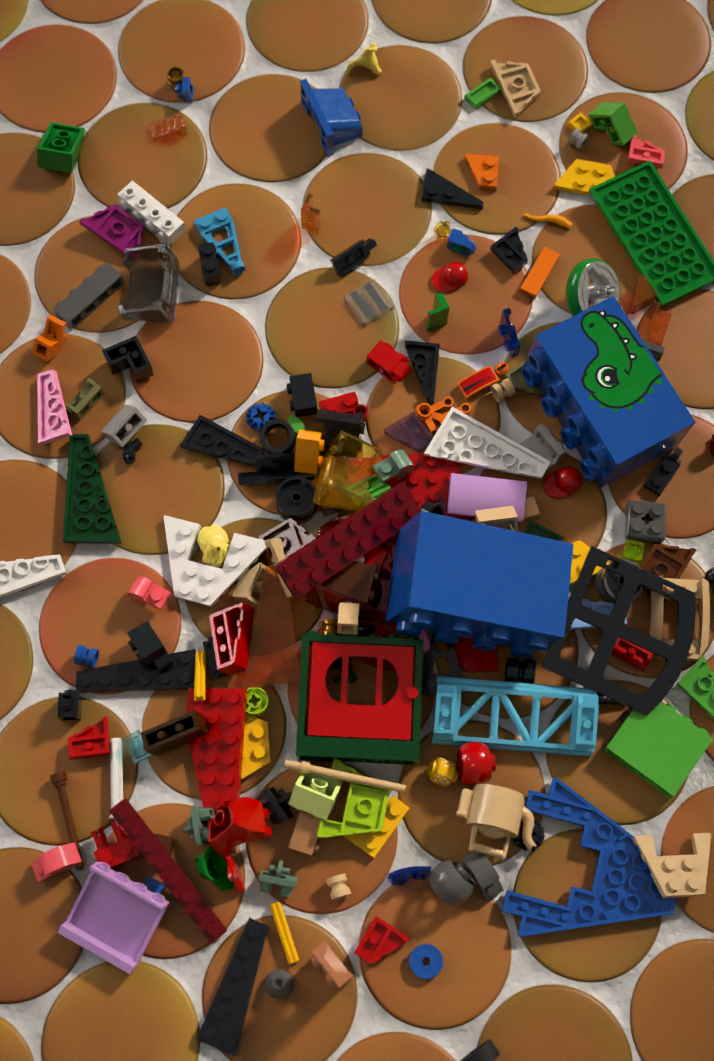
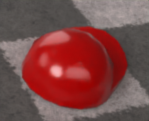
(450, 277)
(562, 482)

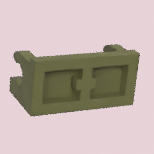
(85, 399)

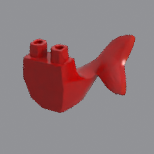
(234, 824)

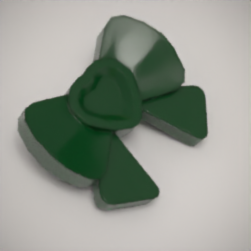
(338, 664)

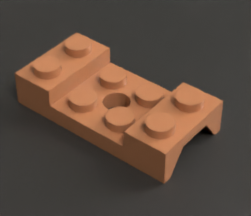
(336, 973)

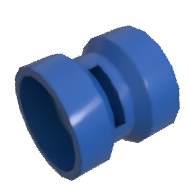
(86, 656)

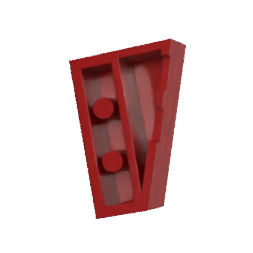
(232, 637)

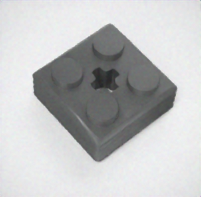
(635, 525)

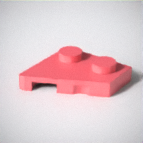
(643, 152)

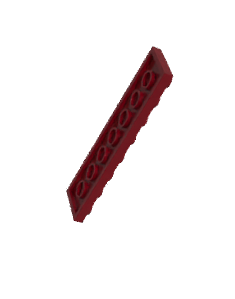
(347, 540)

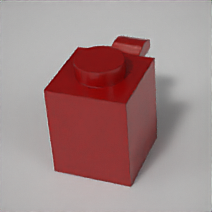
(379, 556)

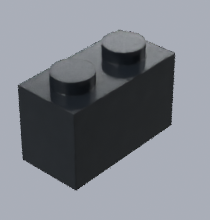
(303, 395)

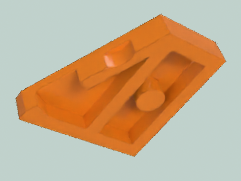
(484, 170)

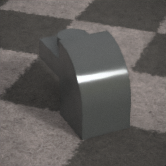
(483, 874)

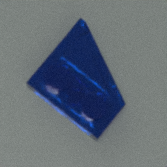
(509, 333)

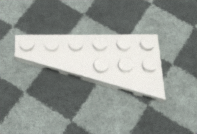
(475, 444)

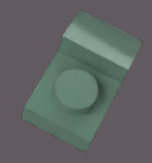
(396, 465)

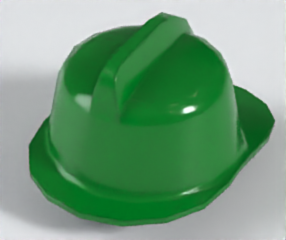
(213, 867)

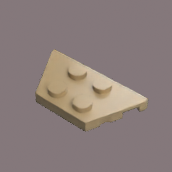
(517, 84)

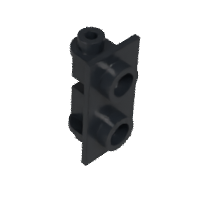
(211, 659)

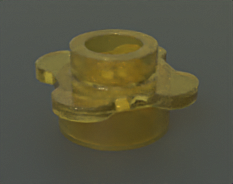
(442, 229)

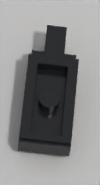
(352, 256)
(664, 472)

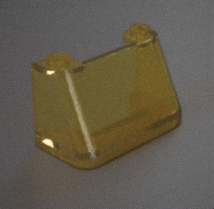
(346, 473)

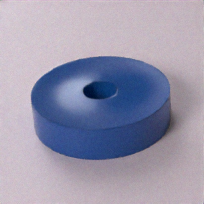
(430, 952)

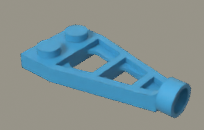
(215, 222)

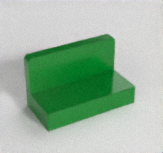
(439, 314)

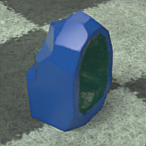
(460, 243)

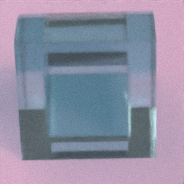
(135, 747)

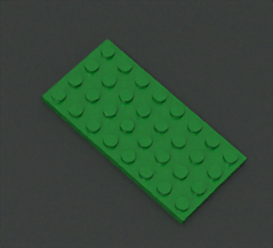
(655, 232)

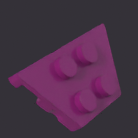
(115, 228)

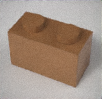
(305, 835)

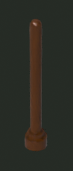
(59, 780)

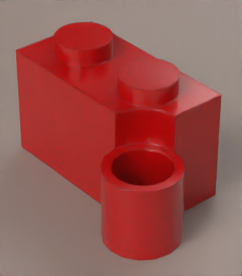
(388, 362)
(345, 404)

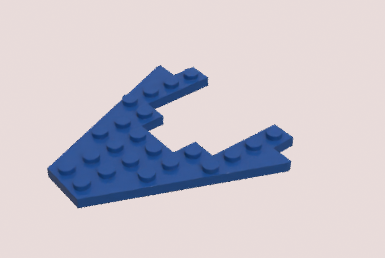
(621, 881)

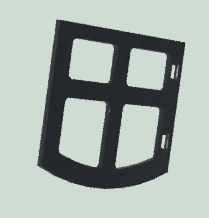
(615, 627)

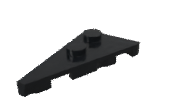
(442, 191)
(425, 363)

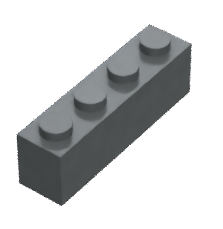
(88, 295)

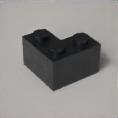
(128, 355)

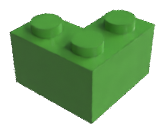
(615, 120)

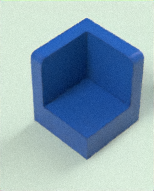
(155, 886)

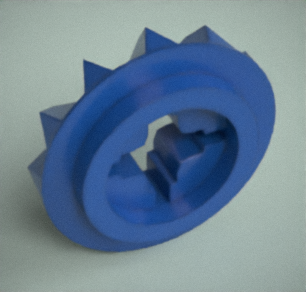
(256, 423)

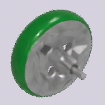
(603, 285)

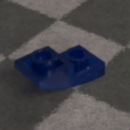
(401, 876)

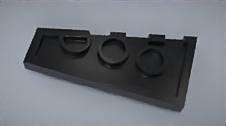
(220, 442)

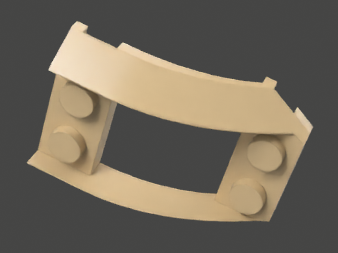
(701, 591)

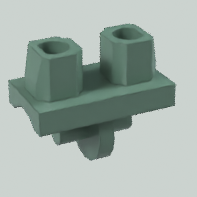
(197, 824)
(269, 878)

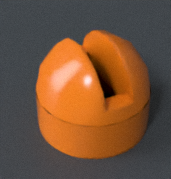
(500, 374)

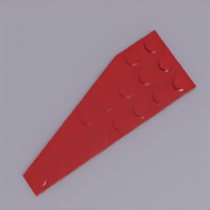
(220, 753)

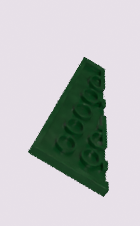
(87, 506)

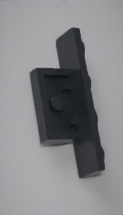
(272, 469)

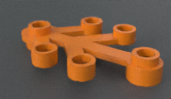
(432, 414)

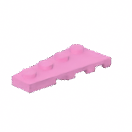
(52, 414)

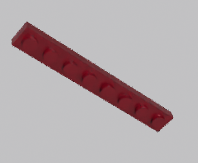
(168, 870)

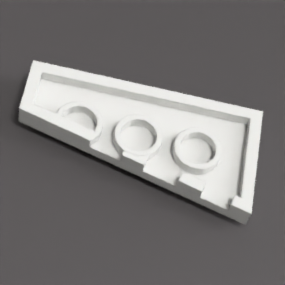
(29, 572)

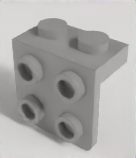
(545, 445)

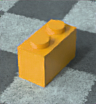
(308, 451)

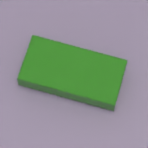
(482, 93)

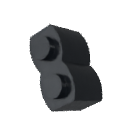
(209, 264)

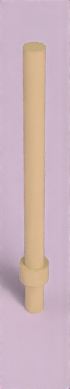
(306, 768)

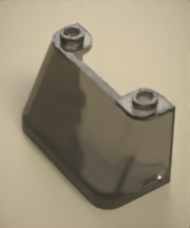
(151, 284)

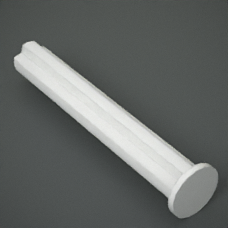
(116, 770)

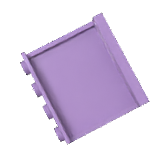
(114, 917)

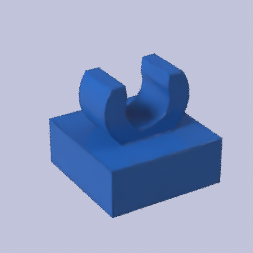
(185, 89)

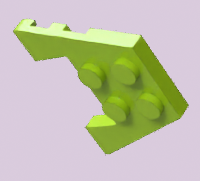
(362, 812)

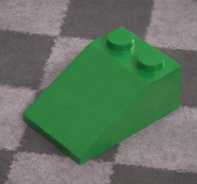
(60, 147)

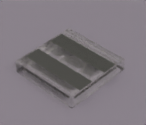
(368, 302)

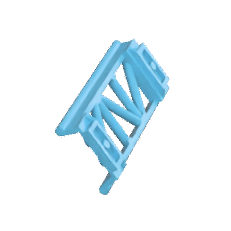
(582, 712)

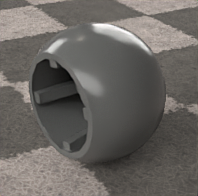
(452, 882)

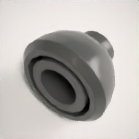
(279, 984)

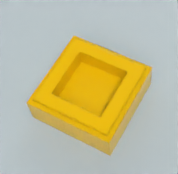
(581, 123)

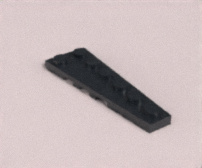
(138, 677)
(230, 1005)

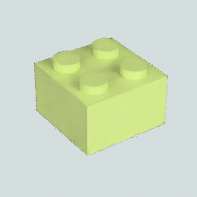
(315, 794)

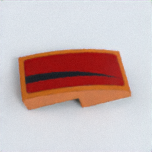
(478, 381)

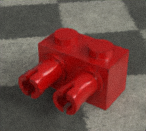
(118, 853)

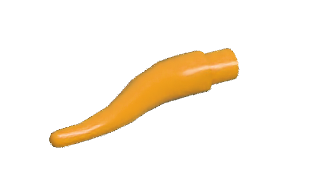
(551, 218)

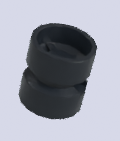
(520, 671)

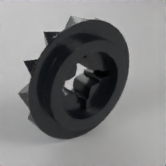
(538, 840)

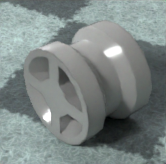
(578, 139)

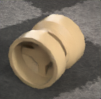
(503, 390)
(338, 886)

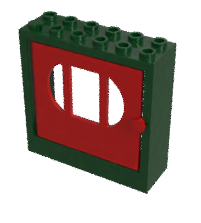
(351, 721)

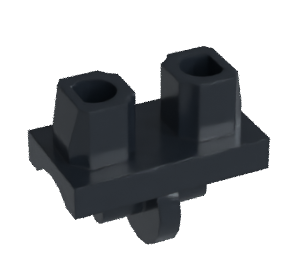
(280, 802)

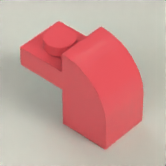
(147, 592)
(55, 861)

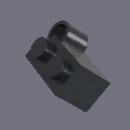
(149, 647)

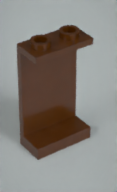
(355, 581)

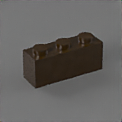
(174, 733)

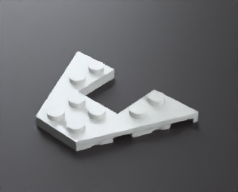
(199, 581)

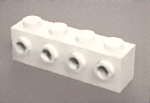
(151, 213)

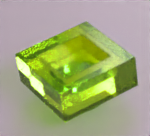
(633, 550)

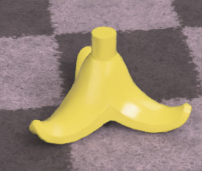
(367, 60)

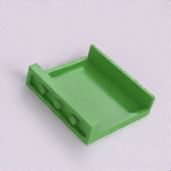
(659, 747)

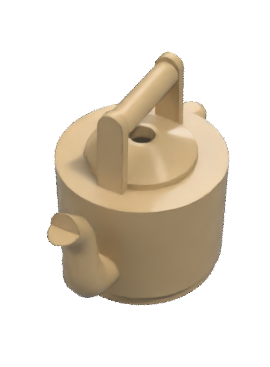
(495, 815)

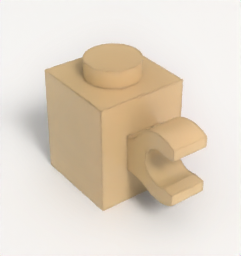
(348, 618)

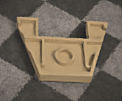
(678, 874)

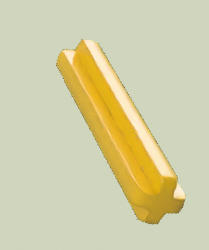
(200, 675)
(284, 933)

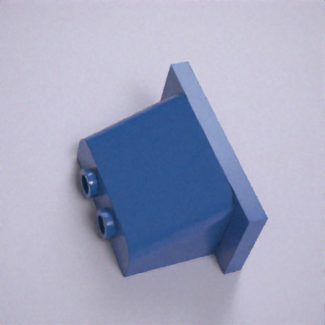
(332, 114)

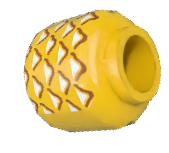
(442, 772)

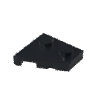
(510, 250)

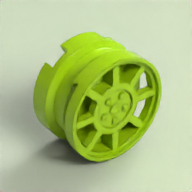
(257, 702)

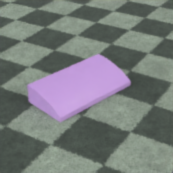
(475, 493)

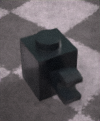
(69, 706)

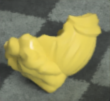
(214, 545)

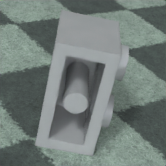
(124, 425)

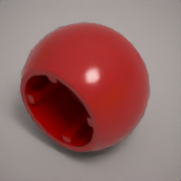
(475, 763)

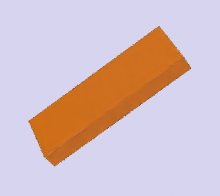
(539, 272)

